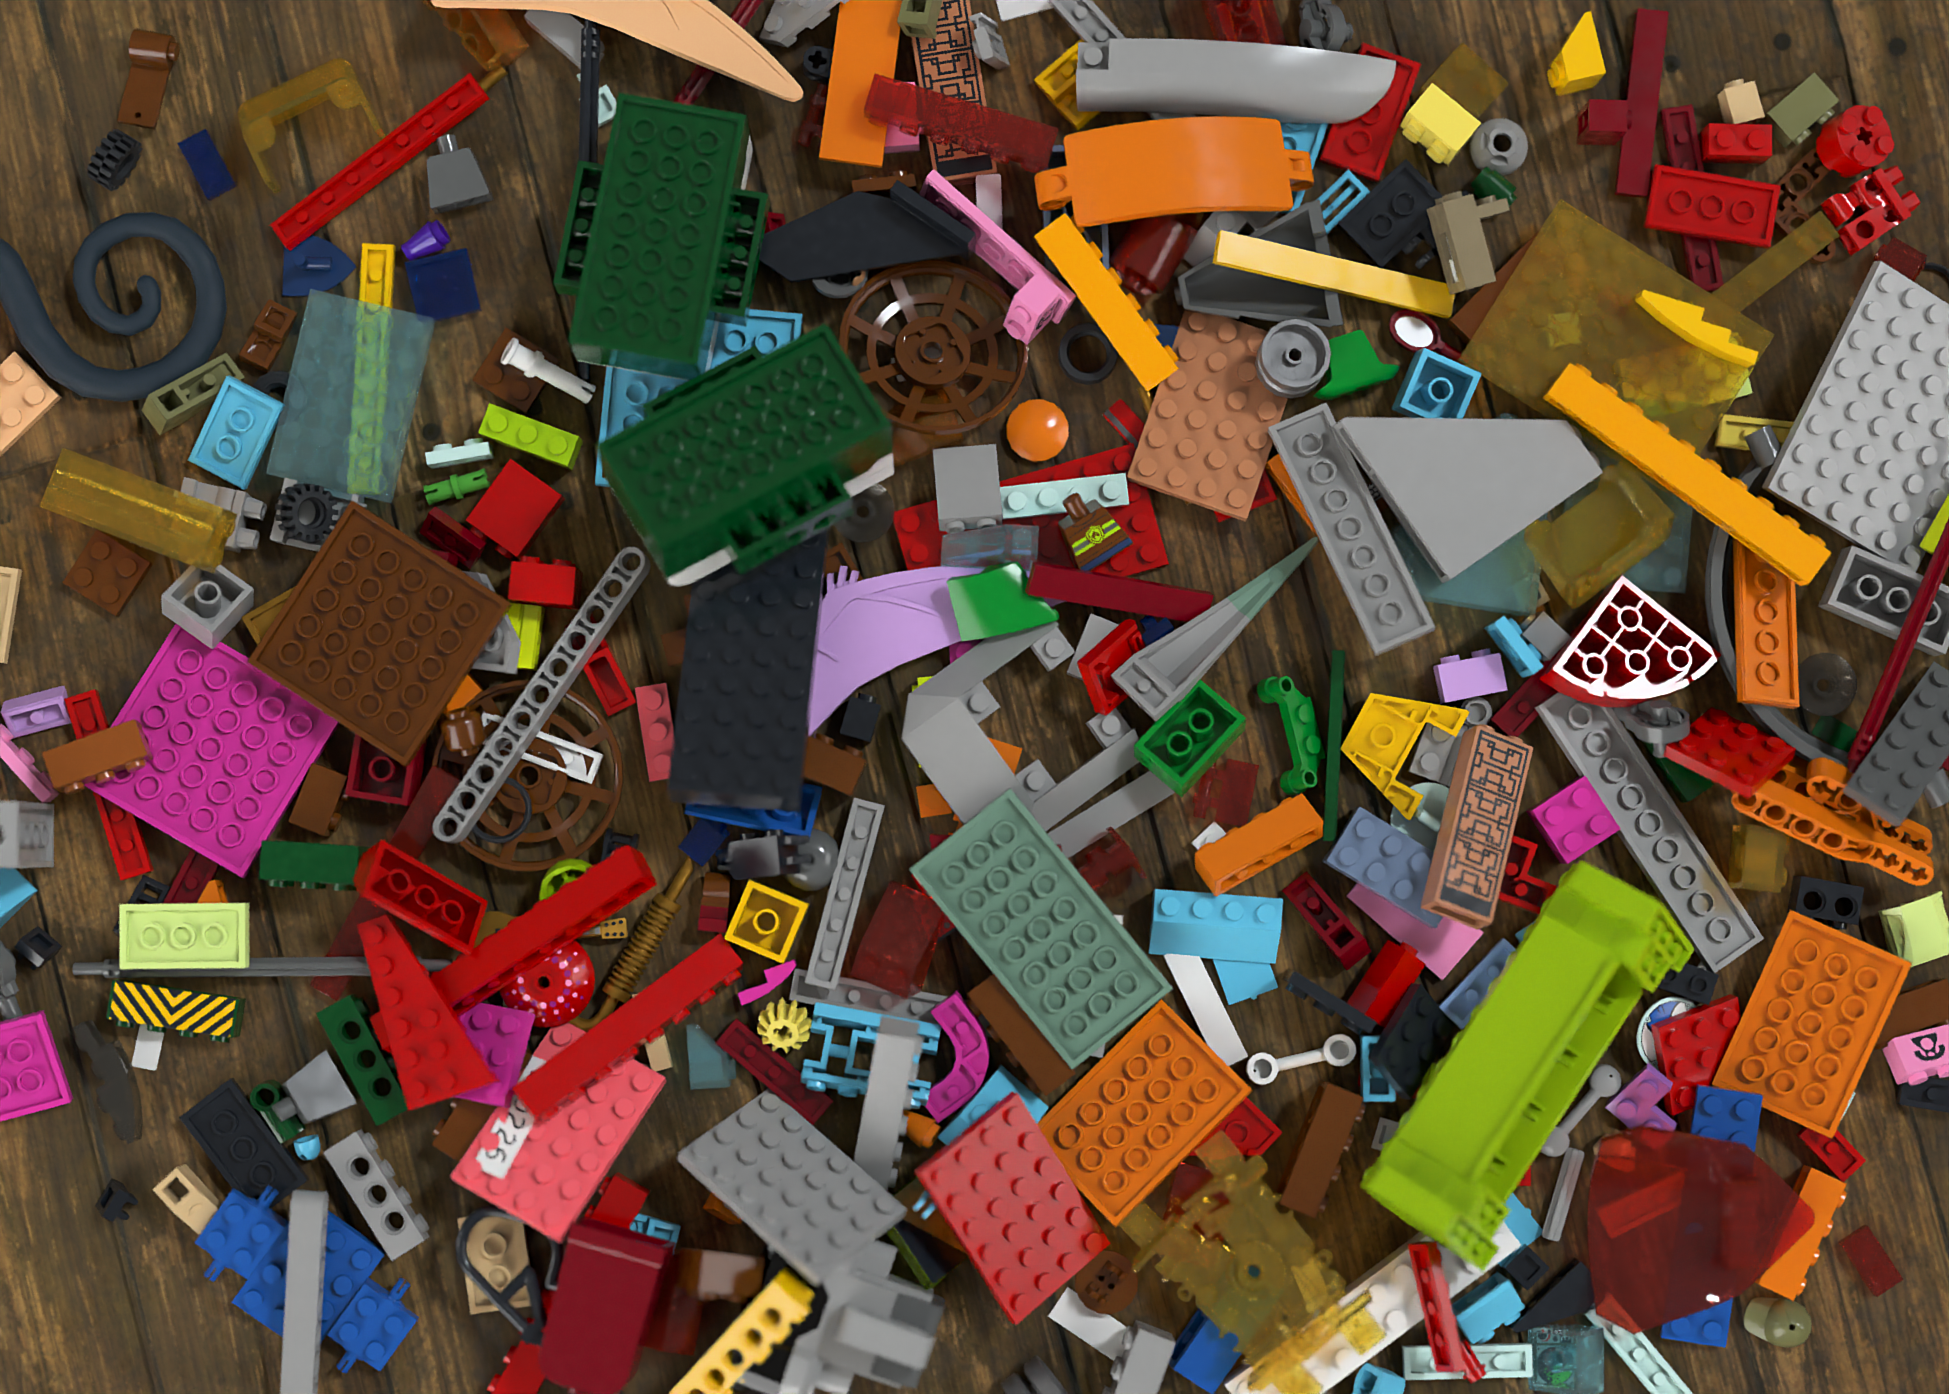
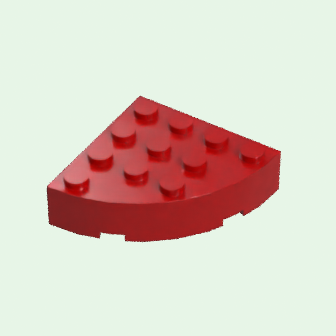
(1628, 652)

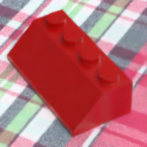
(420, 895)

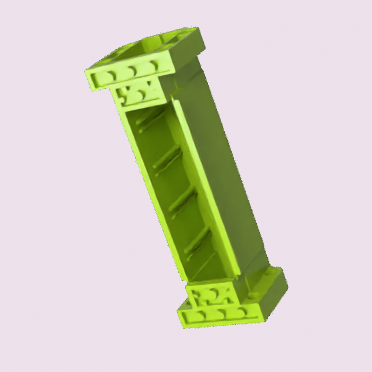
(1523, 1059)

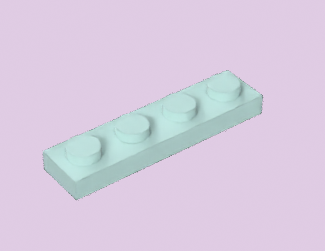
(1047, 497)
(1501, 1361)

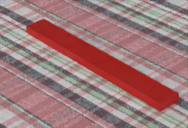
(379, 161)

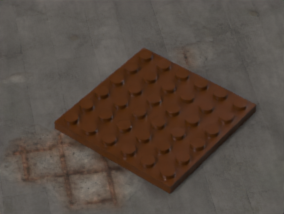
(380, 633)

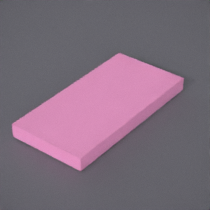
(1437, 947)

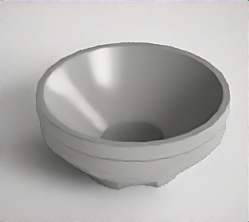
(1485, 154)

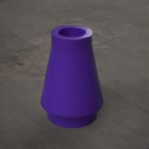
(427, 240)

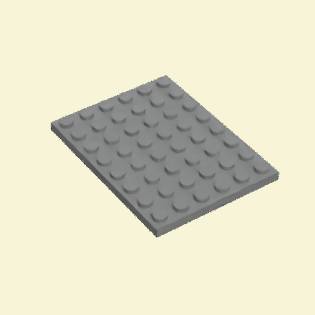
(1876, 423)

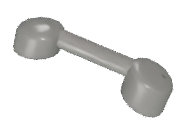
(1600, 1086)

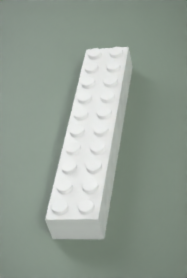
(1393, 1306)

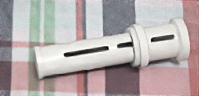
(535, 365)

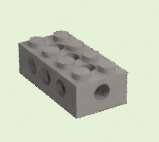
(26, 834)

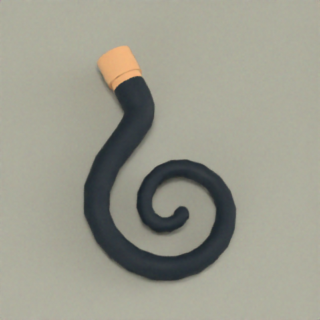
(71, 370)

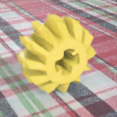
(784, 1025)

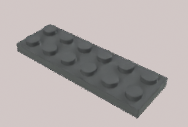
(1906, 752)

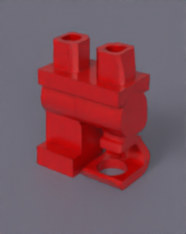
(1878, 201)

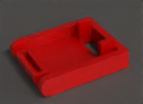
(1104, 661)

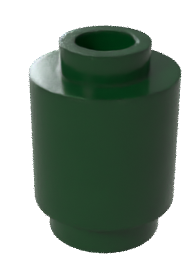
(1493, 183)

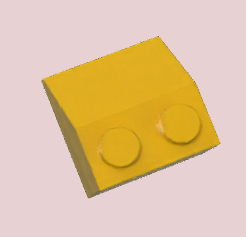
(1579, 60)

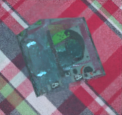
(1567, 1358)

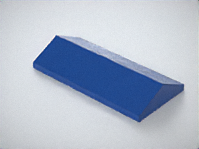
(765, 819)

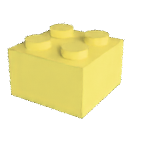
(1439, 125)

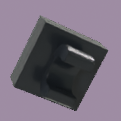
(37, 947)
(113, 1199)

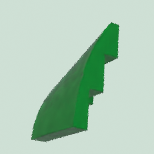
(996, 602)

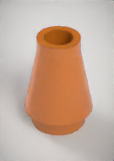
(921, 1129)

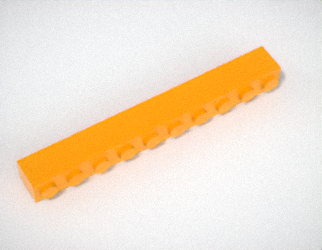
(1687, 474)

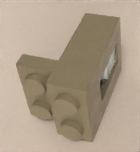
(1461, 238)

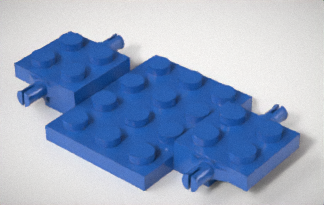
(354, 1308)

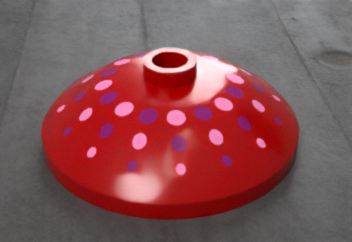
(569, 990)

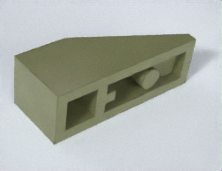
(188, 394)

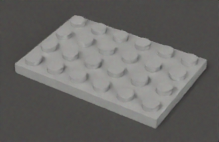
(792, 1185)

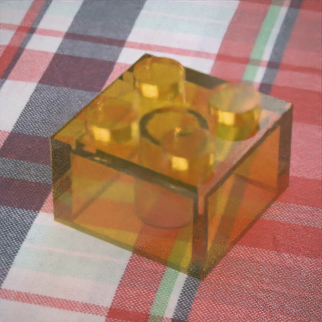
(1758, 858)

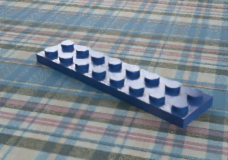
(1730, 1117)

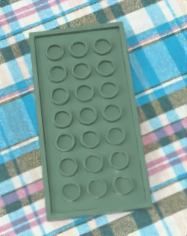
(1041, 928)

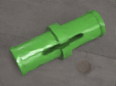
(456, 486)

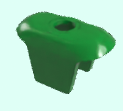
(1353, 367)

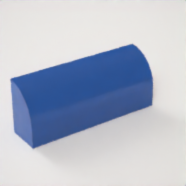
(1202, 1353)

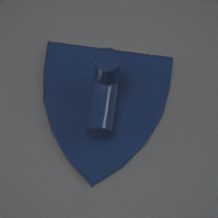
(314, 266)

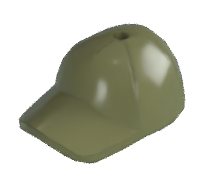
(1771, 1320)

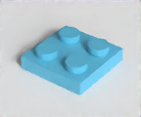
(1507, 637)

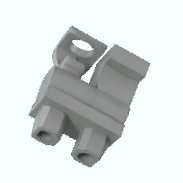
(234, 501)

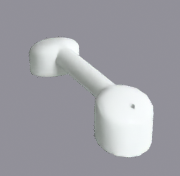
(1336, 1051)

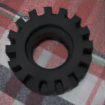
(114, 160)
(323, 512)

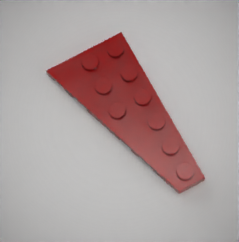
(423, 1030)

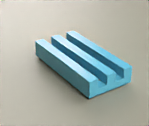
(1356, 184)

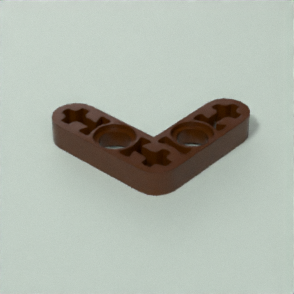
(1792, 210)

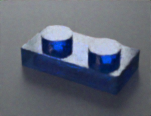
(207, 164)

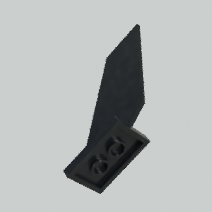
(865, 235)

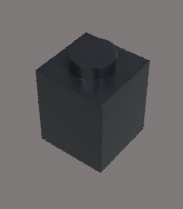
(861, 717)

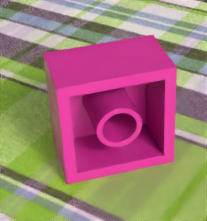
(1573, 819)

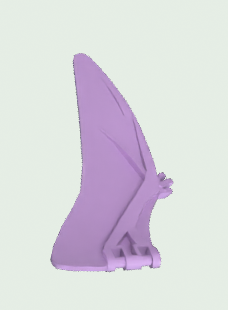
(879, 626)

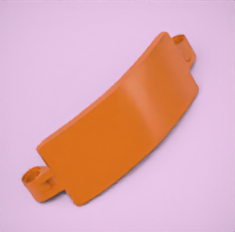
(1175, 169)

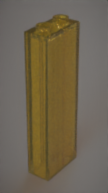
(139, 510)

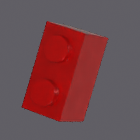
(1736, 143)

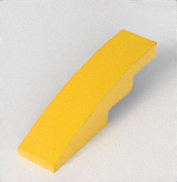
(1686, 322)

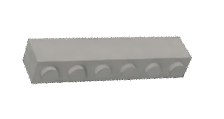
(886, 1098)

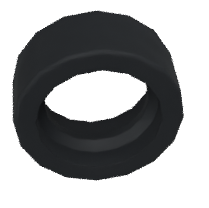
(1067, 366)

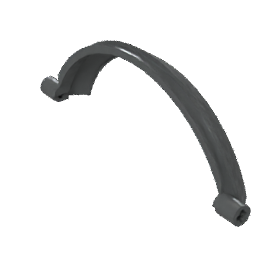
(1765, 449)

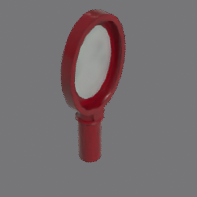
(1418, 331)

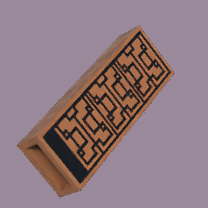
(953, 69)
(1477, 827)

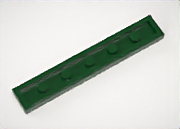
(1333, 745)

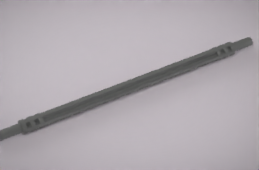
(257, 968)

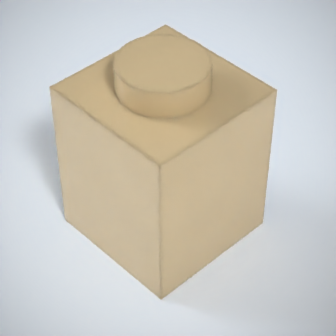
(1740, 103)

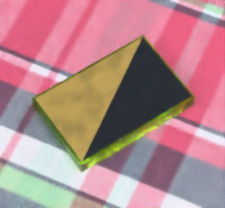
(928, 1242)

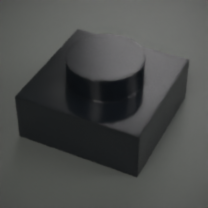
(1526, 1267)

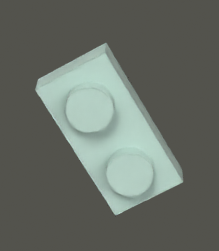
(445, 455)

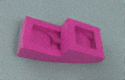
(774, 975)

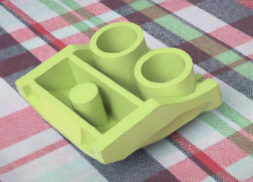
(1917, 929)

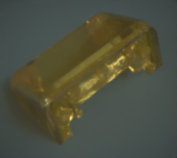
(1600, 535)

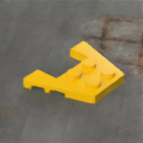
(1385, 737)

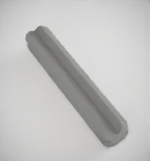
(1563, 1194)

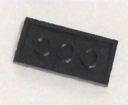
(243, 1144)

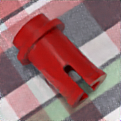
(1473, 1368)

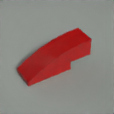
(605, 675)

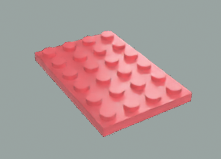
(570, 1153)

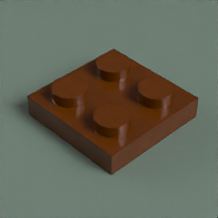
(507, 380)
(107, 573)

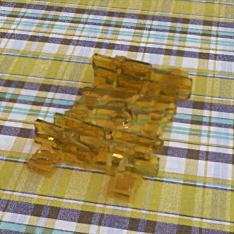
(1251, 1307)

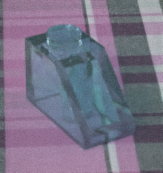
(708, 1062)

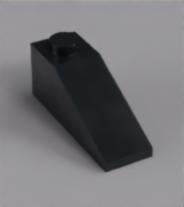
(1562, 1297)

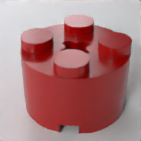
(1854, 140)

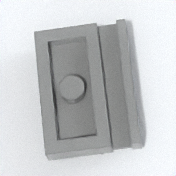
(988, 43)
(1436, 754)

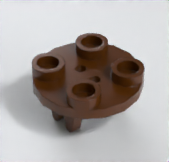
(1096, 1293)

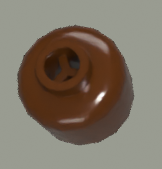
(463, 731)

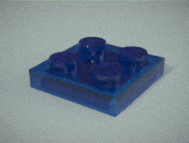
(443, 285)

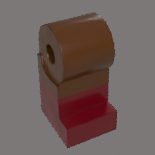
(715, 902)

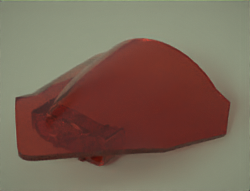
(1682, 1224)

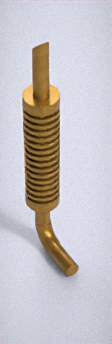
(640, 948)

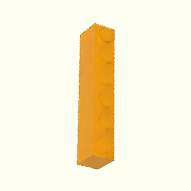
(1106, 302)

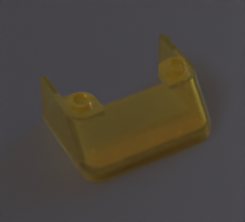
(331, 80)

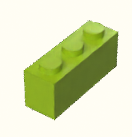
(530, 436)

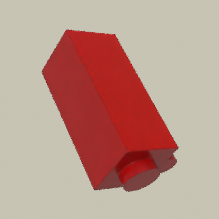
(1386, 982)

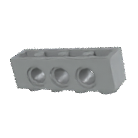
(376, 1213)

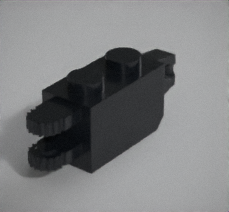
(764, 856)

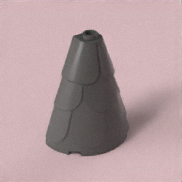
(1240, 293)

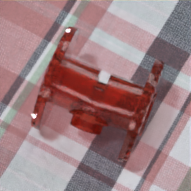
(1113, 859)

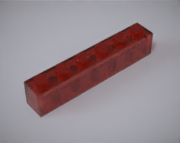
(960, 123)

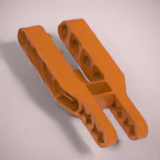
(1836, 820)

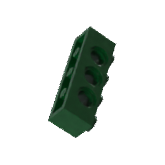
(350, 1050)

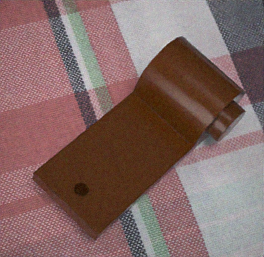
(148, 77)

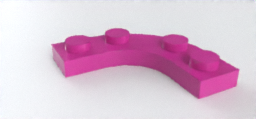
(971, 1057)

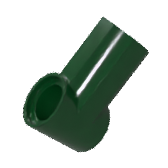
(282, 1130)

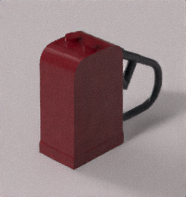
(599, 1302)

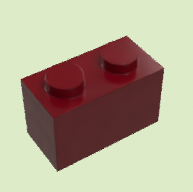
(1603, 122)

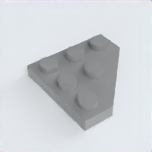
(792, 16)
(504, 646)

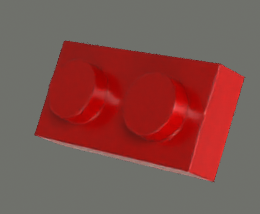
(1833, 1152)

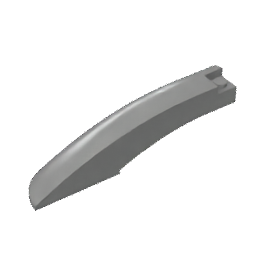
(1229, 79)

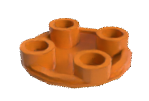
(1037, 430)

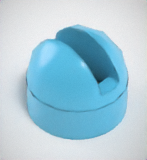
(307, 1147)

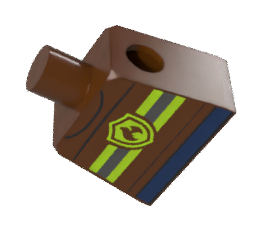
(1090, 533)

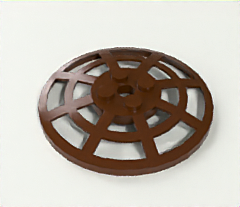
(938, 334)
(547, 789)

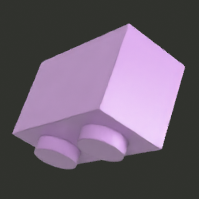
(1469, 677)

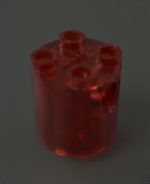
(1151, 253)

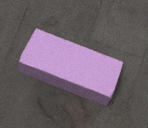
(36, 712)

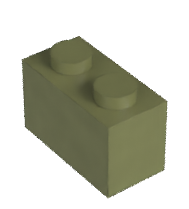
(1799, 110)

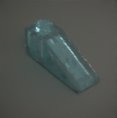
(991, 547)

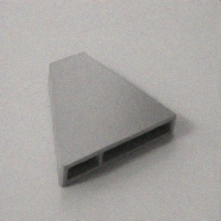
(1468, 481)

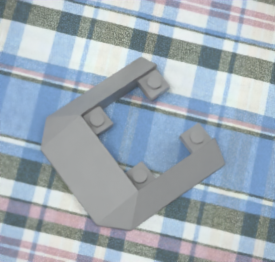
(964, 764)

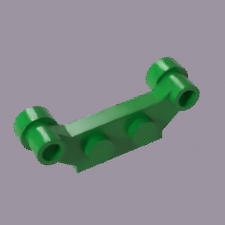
(1300, 730)

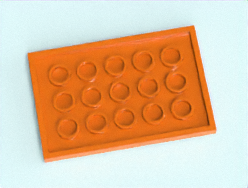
(1812, 1022)
(1141, 1112)

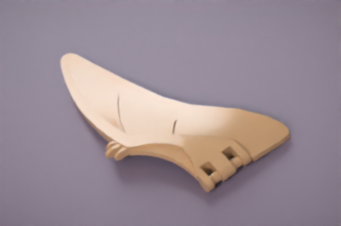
(682, 27)

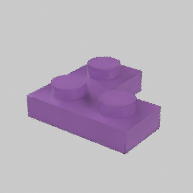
(1637, 1099)

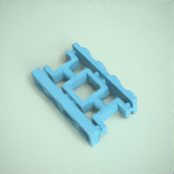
(866, 1022)

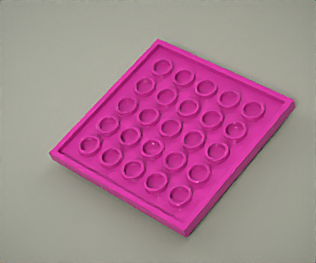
(222, 747)

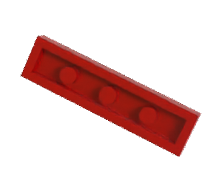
(1436, 1306)

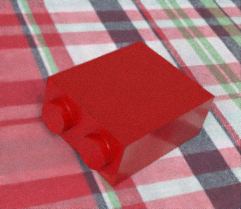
(514, 510)

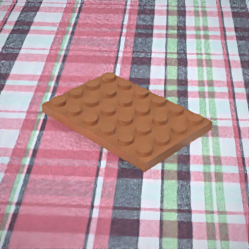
(1210, 419)

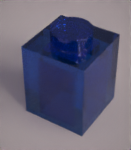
(704, 840)

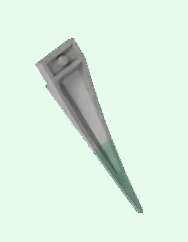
(1175, 663)

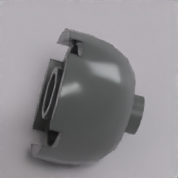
(824, 860)

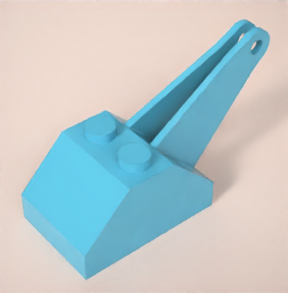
(988, 1095)

